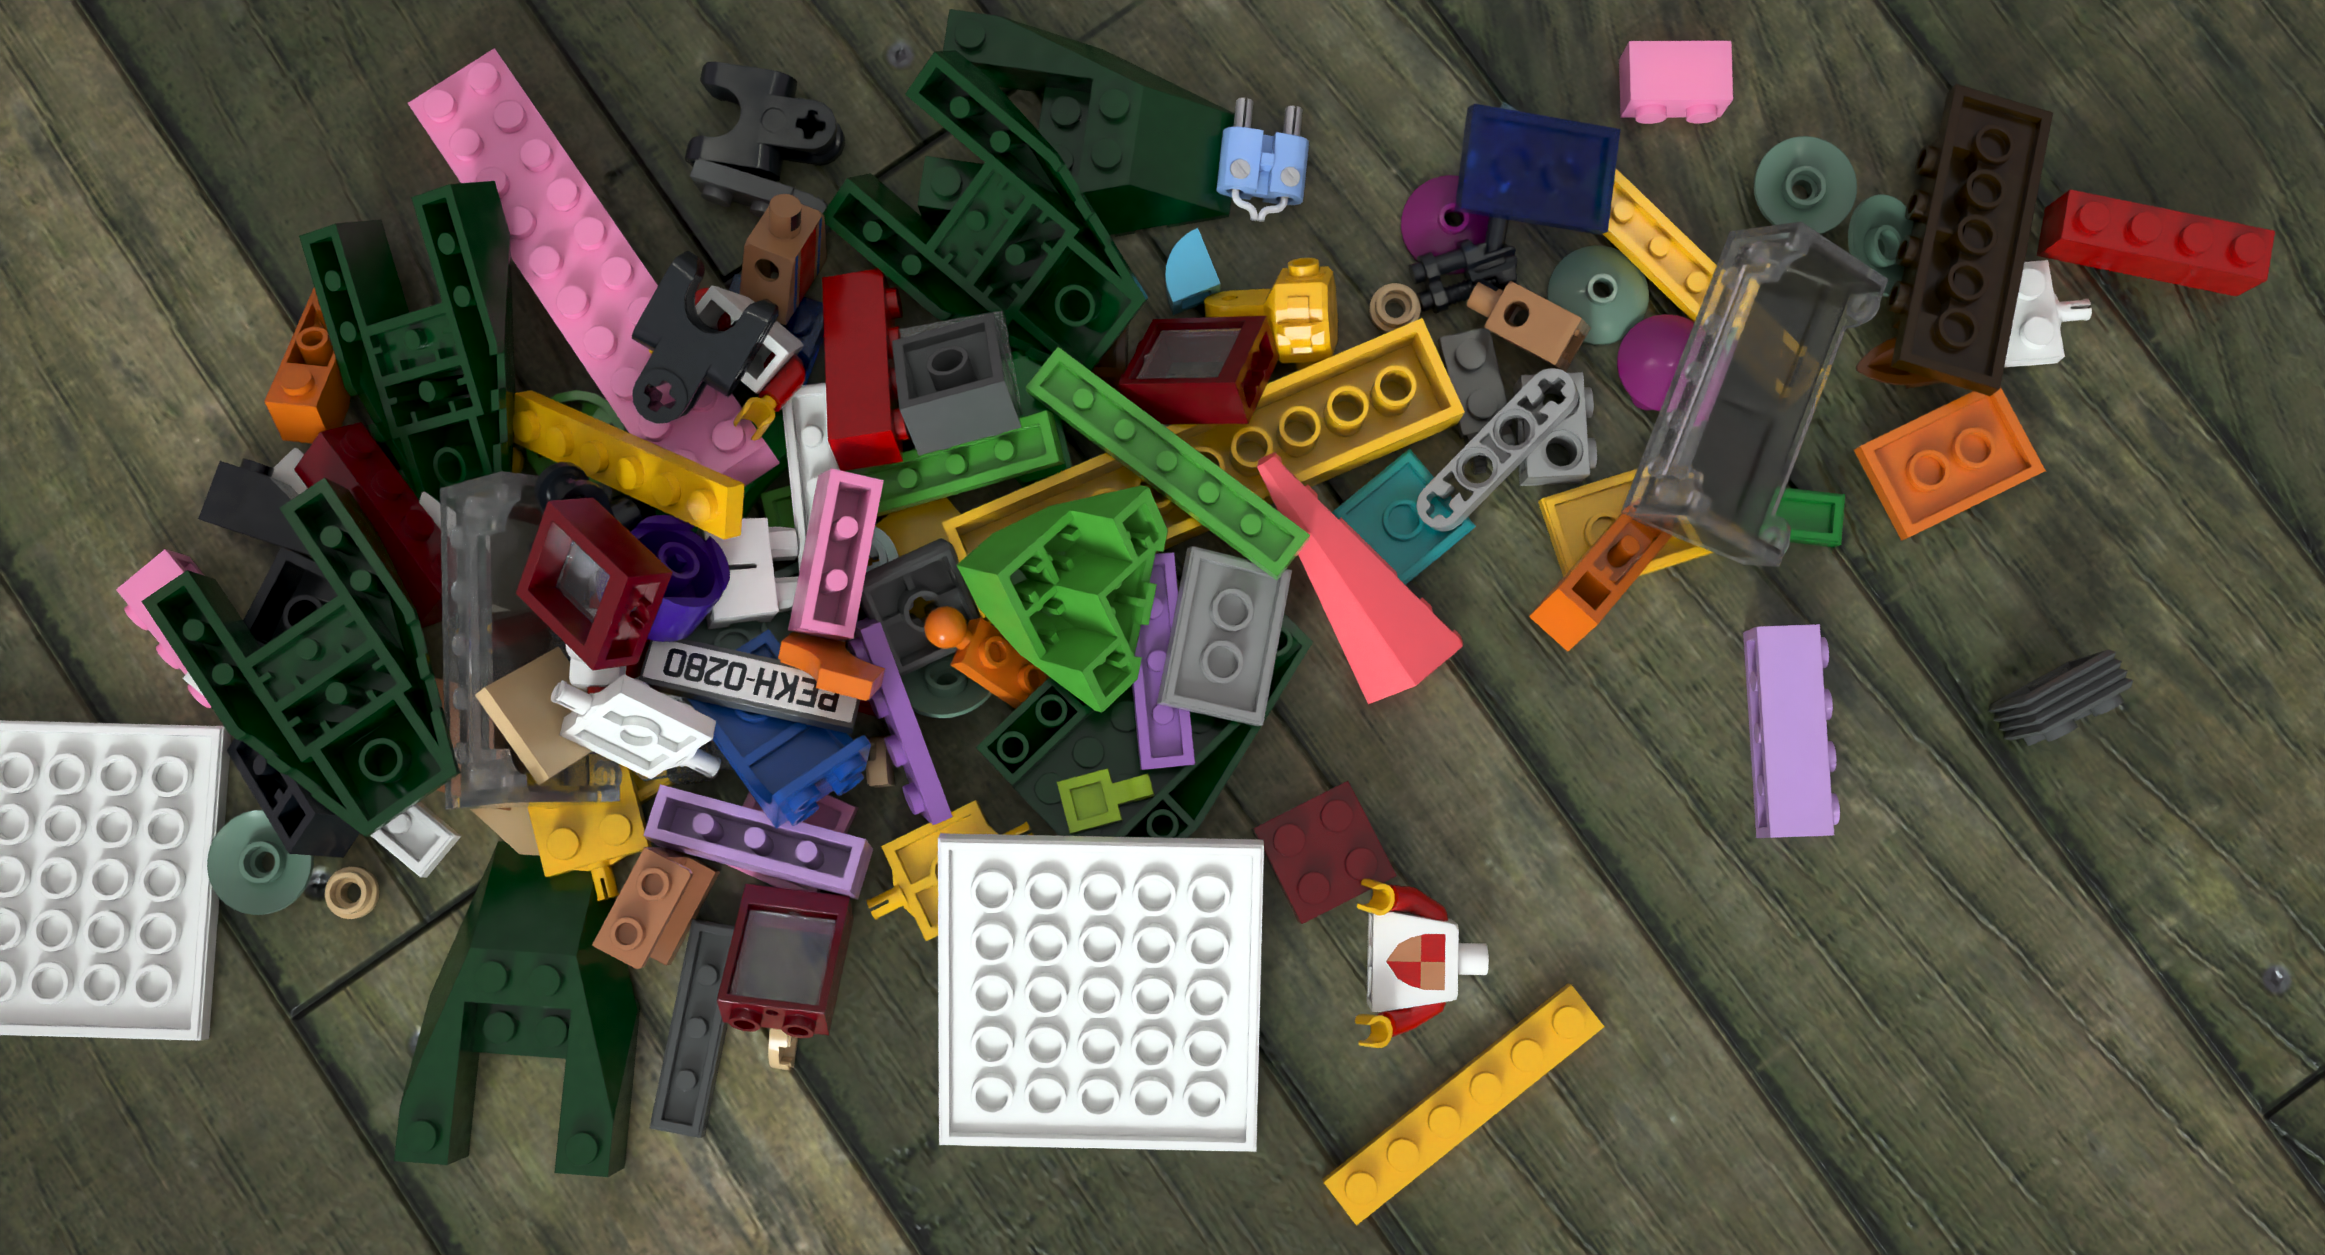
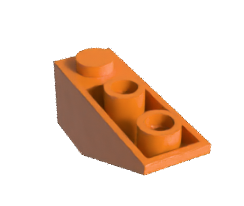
(308, 384)

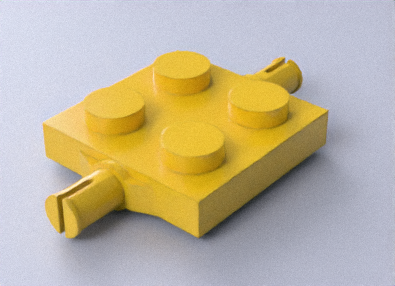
(591, 836)
(916, 866)

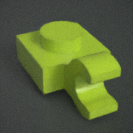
(1095, 800)

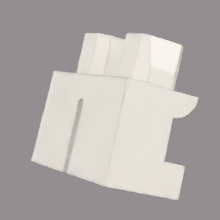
(752, 587)

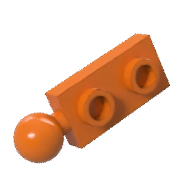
(984, 655)

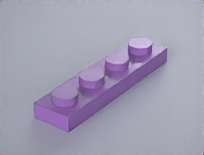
(1162, 731)
(906, 741)

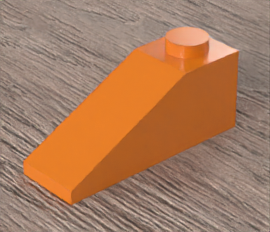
(1598, 580)

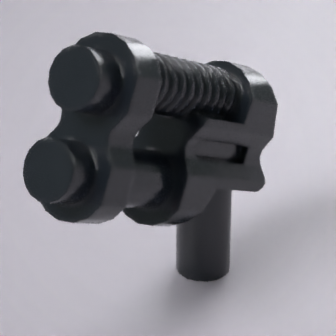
(1486, 260)

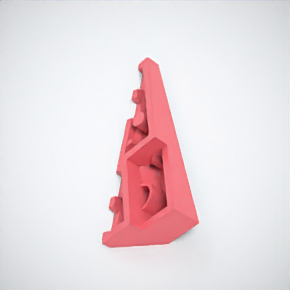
(1378, 620)

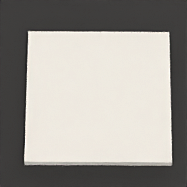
(109, 878)
(1099, 991)

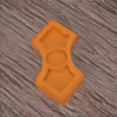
(831, 665)

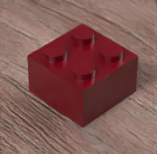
(1323, 852)

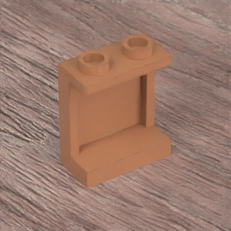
(656, 907)

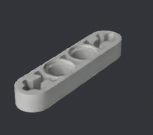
(1490, 444)

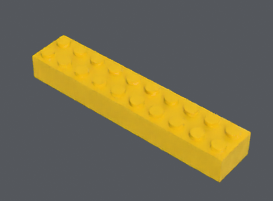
(1313, 419)

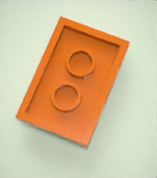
(1948, 461)

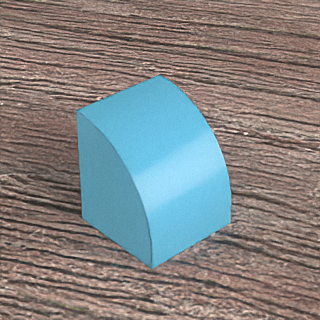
(1190, 274)

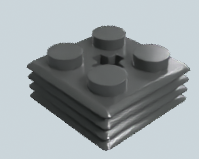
(890, 593)
(2062, 696)

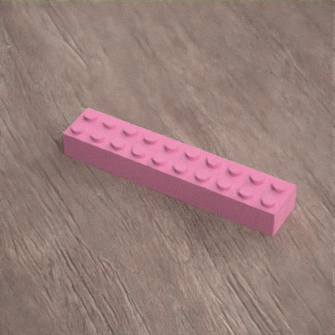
(575, 257)

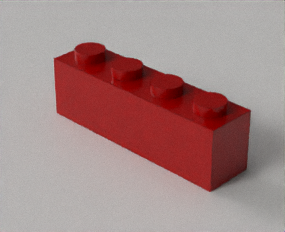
(2155, 243)
(860, 369)

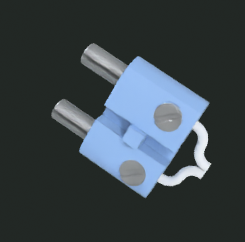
(1262, 163)

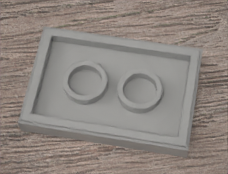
(1223, 637)

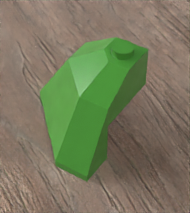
(1074, 588)

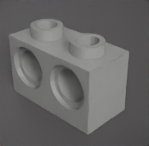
(1570, 433)

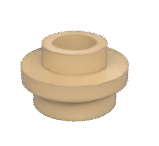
(1398, 294)
(337, 888)

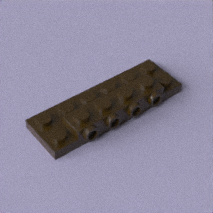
(1968, 240)

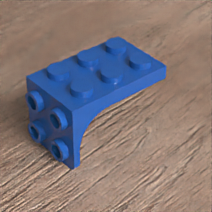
(783, 760)

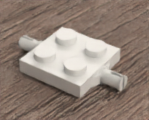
(2038, 319)
(637, 727)

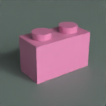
(1675, 80)

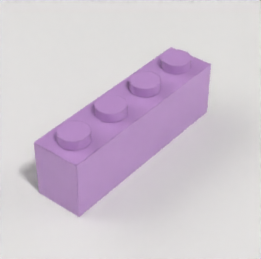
(1790, 731)
(751, 842)

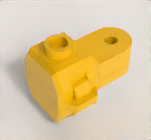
(1298, 309)

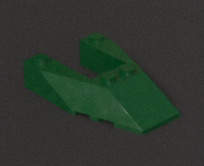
(1126, 135)
(1012, 240)
(436, 375)
(339, 695)
(527, 987)

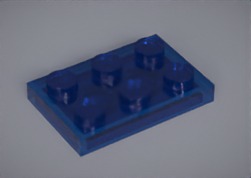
(1537, 169)

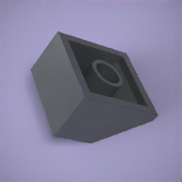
(955, 384)

